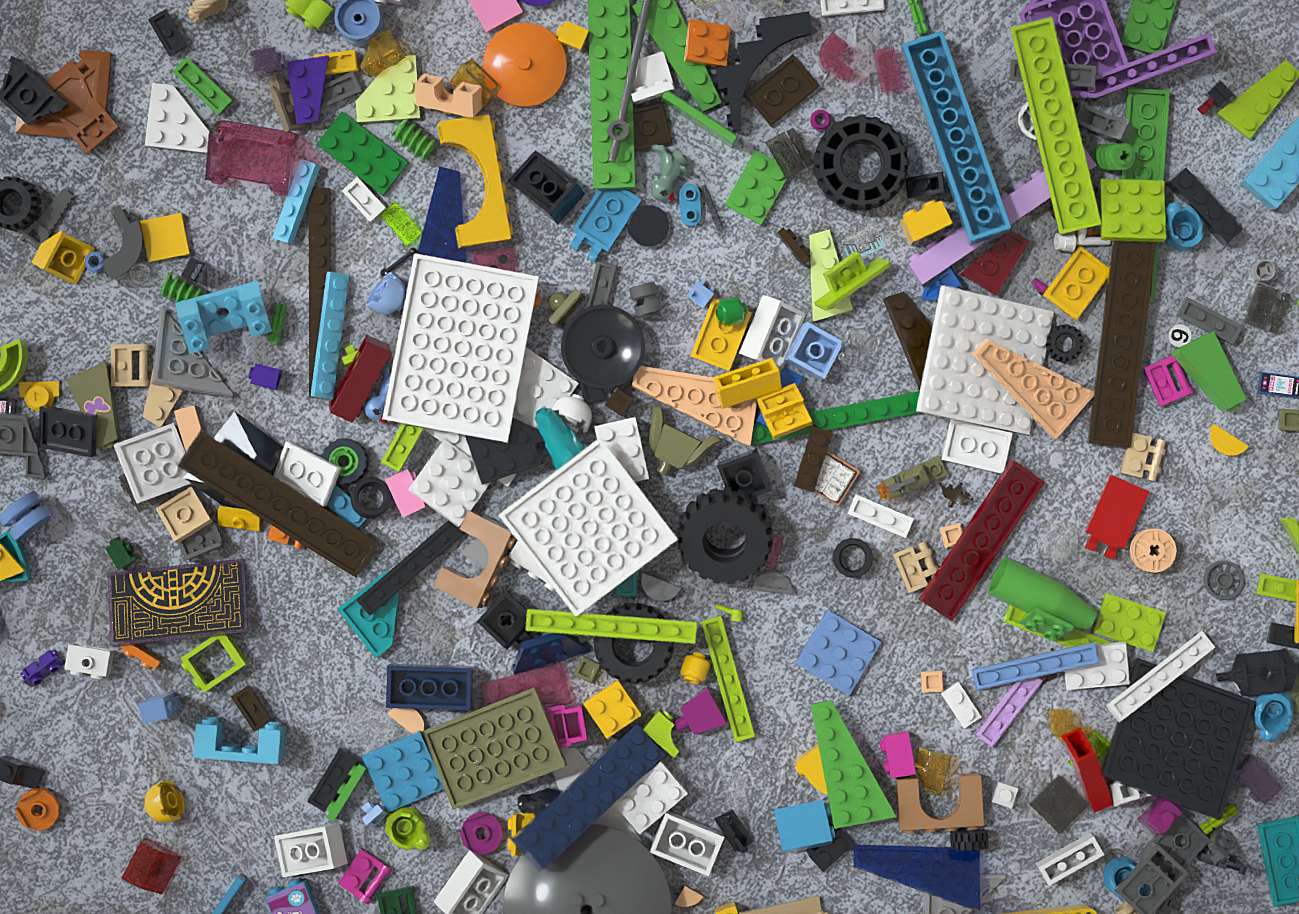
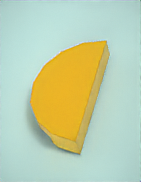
(1225, 442)

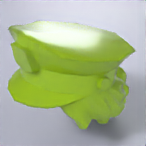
(407, 829)

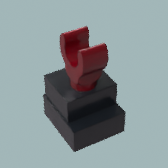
(1216, 95)

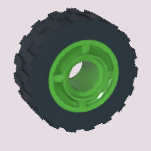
(356, 454)

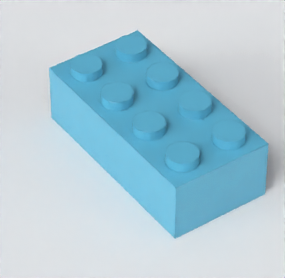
(1277, 170)

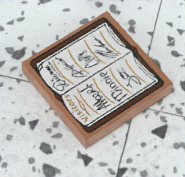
(835, 478)

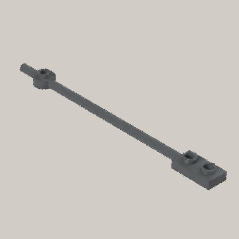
(620, 122)

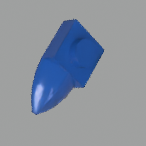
(946, 278)

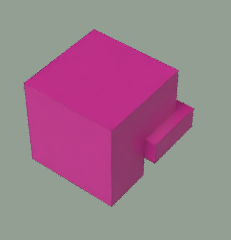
(568, 723)

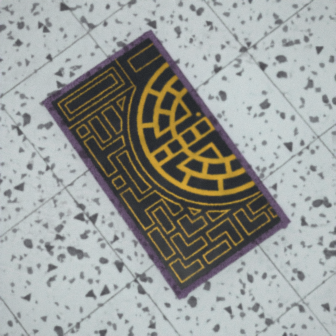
(177, 602)

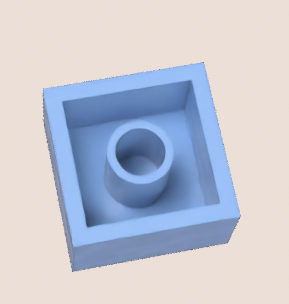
(813, 351)

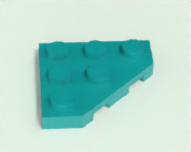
(373, 630)

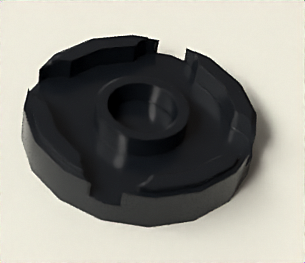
(648, 225)

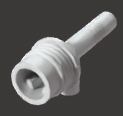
(1068, 240)

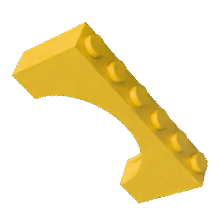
(476, 138)

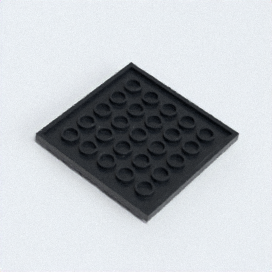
(1181, 743)

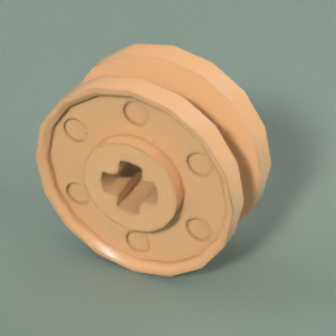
(1140, 550)

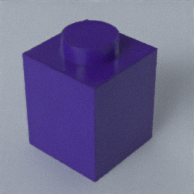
(265, 376)

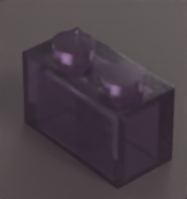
(268, 62)
(1257, 780)

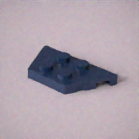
(547, 650)

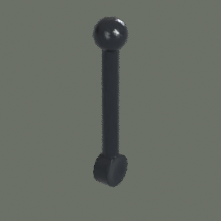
(383, 272)

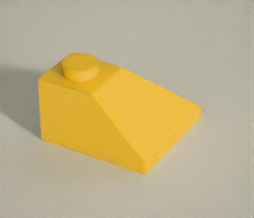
(63, 256)

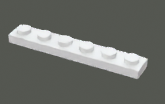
(1160, 676)

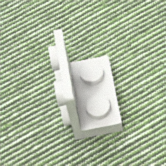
(652, 78)

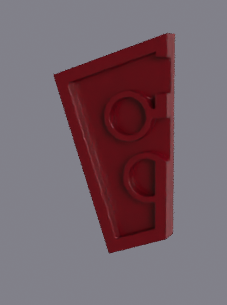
(996, 263)

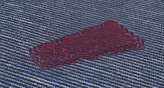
(548, 680)

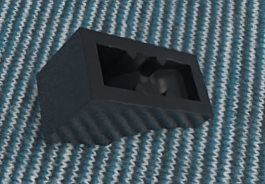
(19, 772)

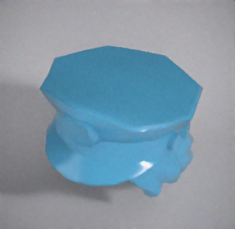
(1182, 227)
(1273, 714)
(1115, 873)

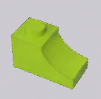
(659, 729)

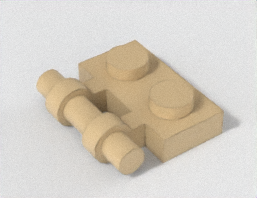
(1136, 457)
(910, 568)

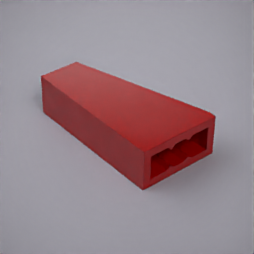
(1087, 769)

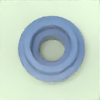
(88, 261)

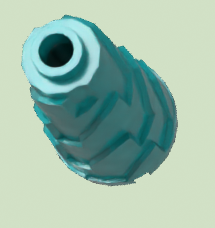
(559, 438)

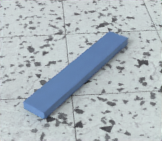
(1035, 666)

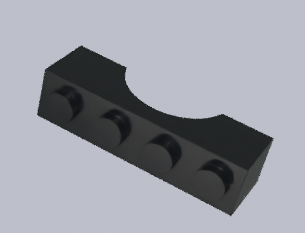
(1216, 218)

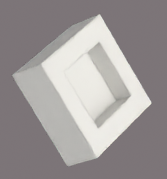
(1004, 794)

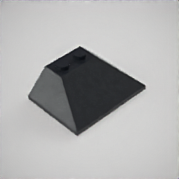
(247, 441)

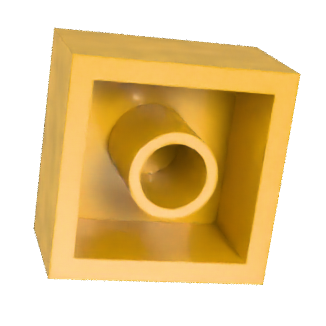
(925, 222)
(612, 708)

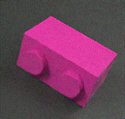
(898, 754)

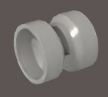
(1265, 267)

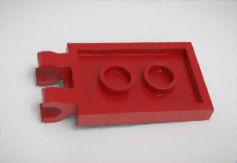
(1115, 515)

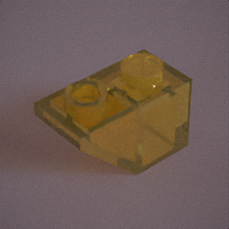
(382, 53)
(932, 769)

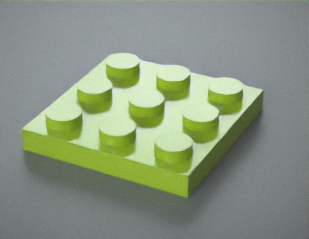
(1132, 210)

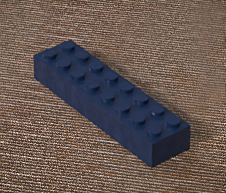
(587, 797)

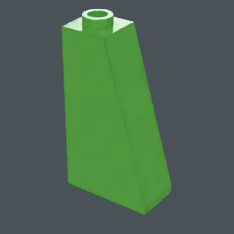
(1211, 371)

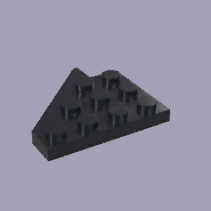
(501, 459)

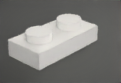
(364, 199)
(960, 704)

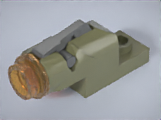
(911, 479)

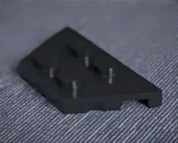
(29, 95)

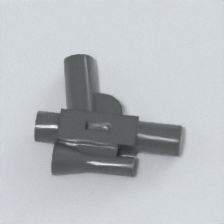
(1170, 904)

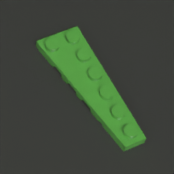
(670, 35)

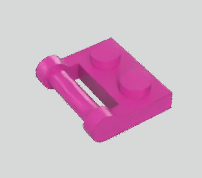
(1162, 383)
(359, 871)

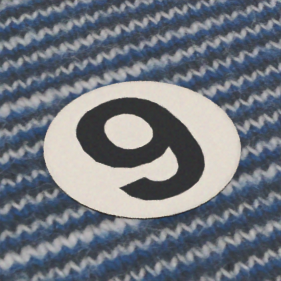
(1179, 335)

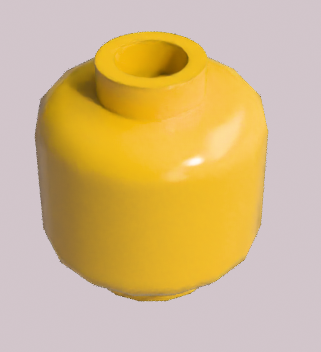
(695, 668)

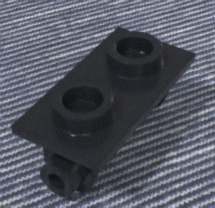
(734, 831)

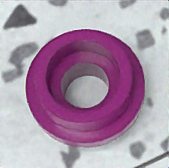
(820, 113)

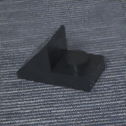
(925, 185)

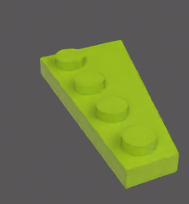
(1257, 102)

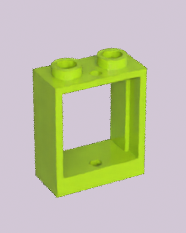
(231, 648)

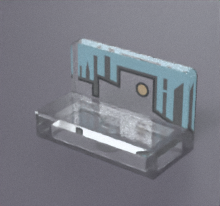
(865, 241)

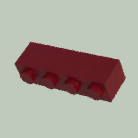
(359, 378)

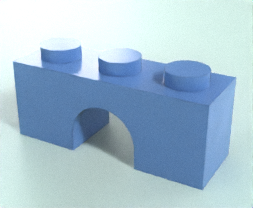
(159, 707)

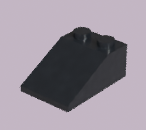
(546, 187)

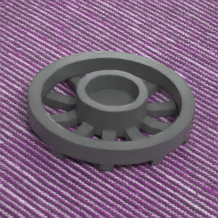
(1223, 579)

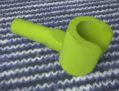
(736, 614)

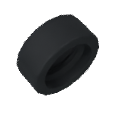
(375, 482)
(868, 557)

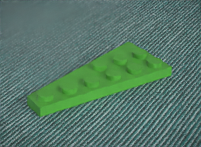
(848, 779)

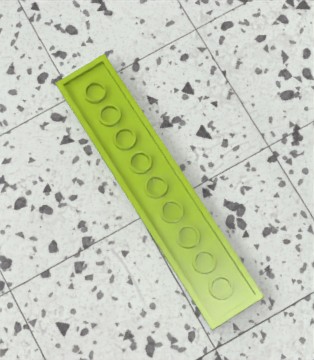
(1055, 125)

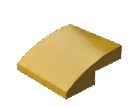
(784, 411)

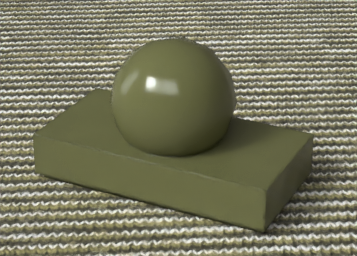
(564, 306)

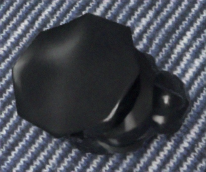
(536, 801)

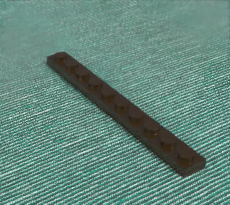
(318, 264)

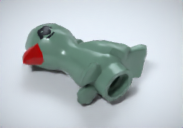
(671, 168)

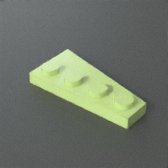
(822, 258)

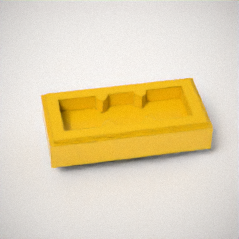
(341, 62)
(238, 518)

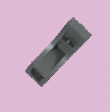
(1100, 123)

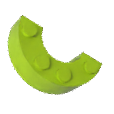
(12, 364)

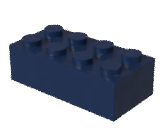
(429, 686)

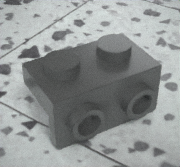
(205, 540)

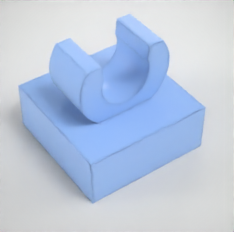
(700, 294)
(374, 814)

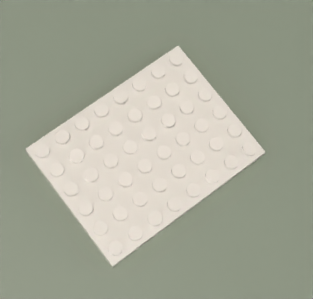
(460, 348)

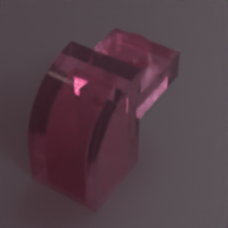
(829, 57)

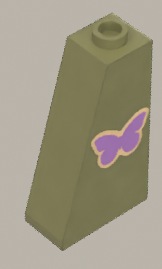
(97, 396)

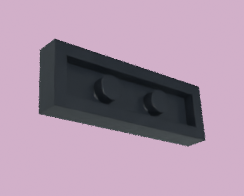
(332, 779)

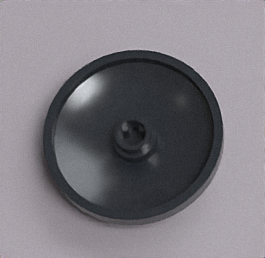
(602, 346)

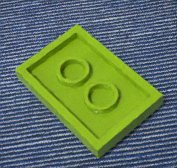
(1129, 622)

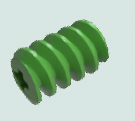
(414, 141)
(1113, 156)
(179, 290)

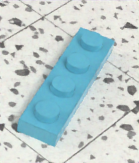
(296, 201)

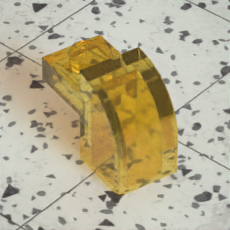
(1060, 723)

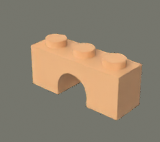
(432, 95)

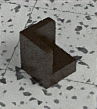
(619, 402)

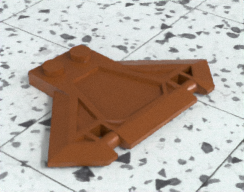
(87, 96)

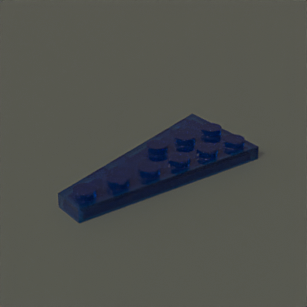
(443, 217)
(933, 870)

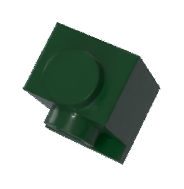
(121, 553)

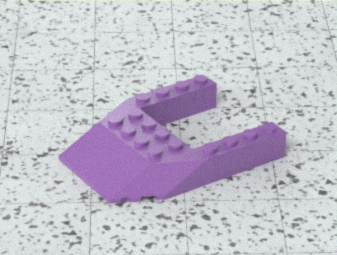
(1090, 38)

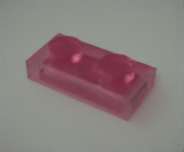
(887, 69)

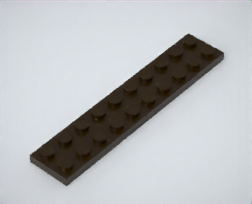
(1121, 343)
(277, 503)

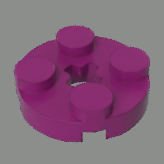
(477, 843)

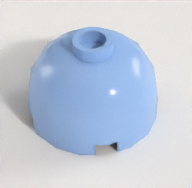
(387, 296)

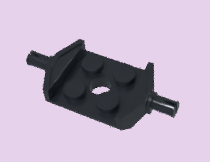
(1246, 667)

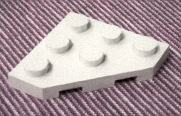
(173, 122)

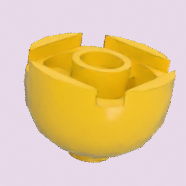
(164, 802)

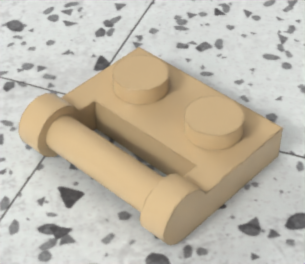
(123, 365)

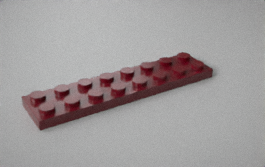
(981, 540)

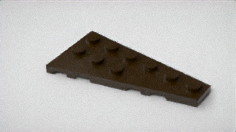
(912, 331)

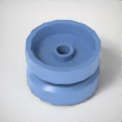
(358, 32)
(25, 516)

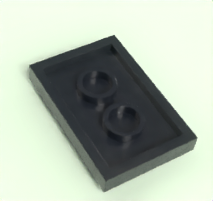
(67, 431)

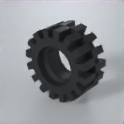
(1077, 343)
(969, 839)

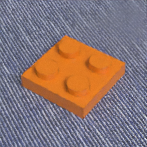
(707, 43)

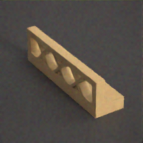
(807, 905)

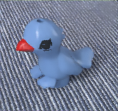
(375, 406)

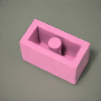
(405, 500)

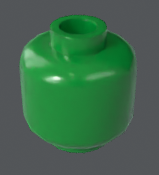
(731, 311)

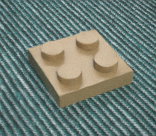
(184, 515)

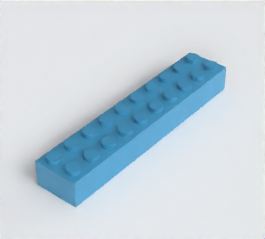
(956, 138)

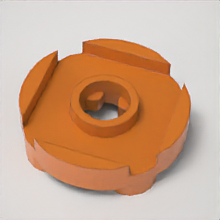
(40, 797)

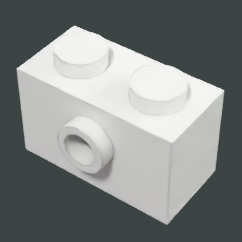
(89, 660)

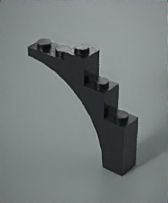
(774, 33)

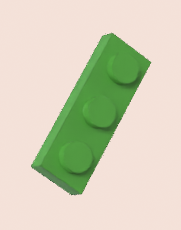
(202, 86)
(345, 791)

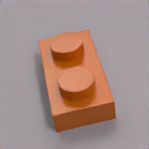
(148, 659)

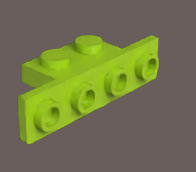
(848, 277)

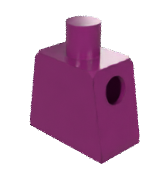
(700, 714)
(1160, 816)

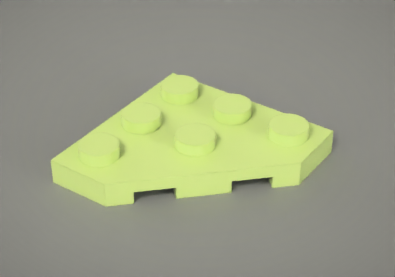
(391, 94)

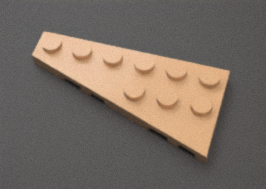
(1040, 392)

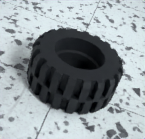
(629, 671)

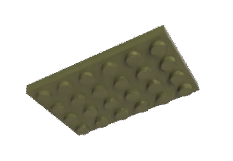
(494, 748)

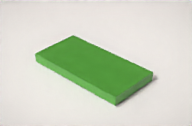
(698, 118)

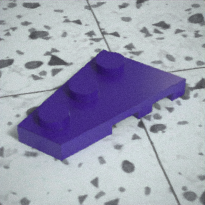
(307, 87)

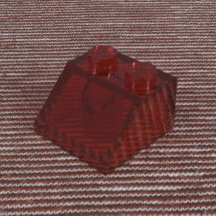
(151, 867)

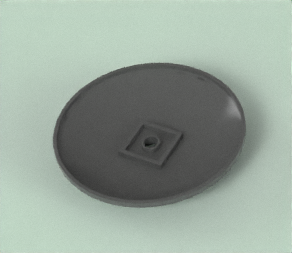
(598, 870)

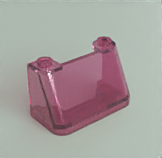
(251, 155)

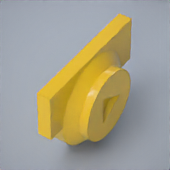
(39, 393)

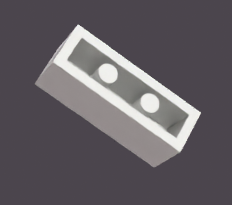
(1069, 859)

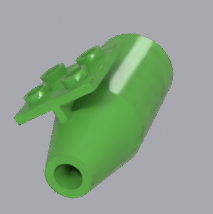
(1049, 603)

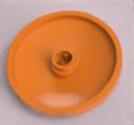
(526, 64)

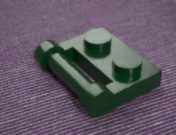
(390, 902)

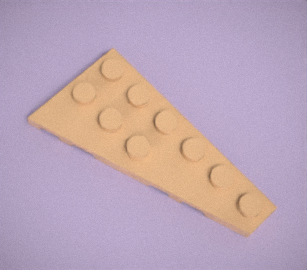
(697, 399)

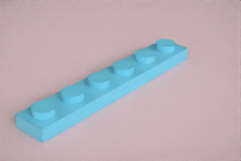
(329, 335)

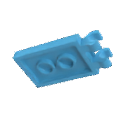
(604, 220)

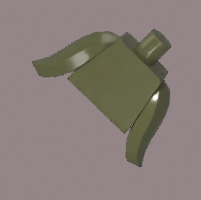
(676, 446)

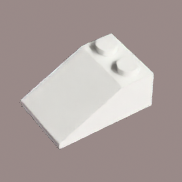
(311, 850)

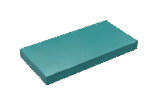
(1281, 858)

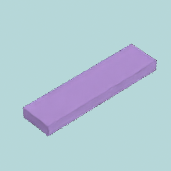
(1007, 710)

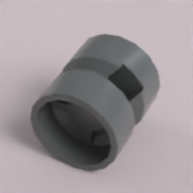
(645, 299)

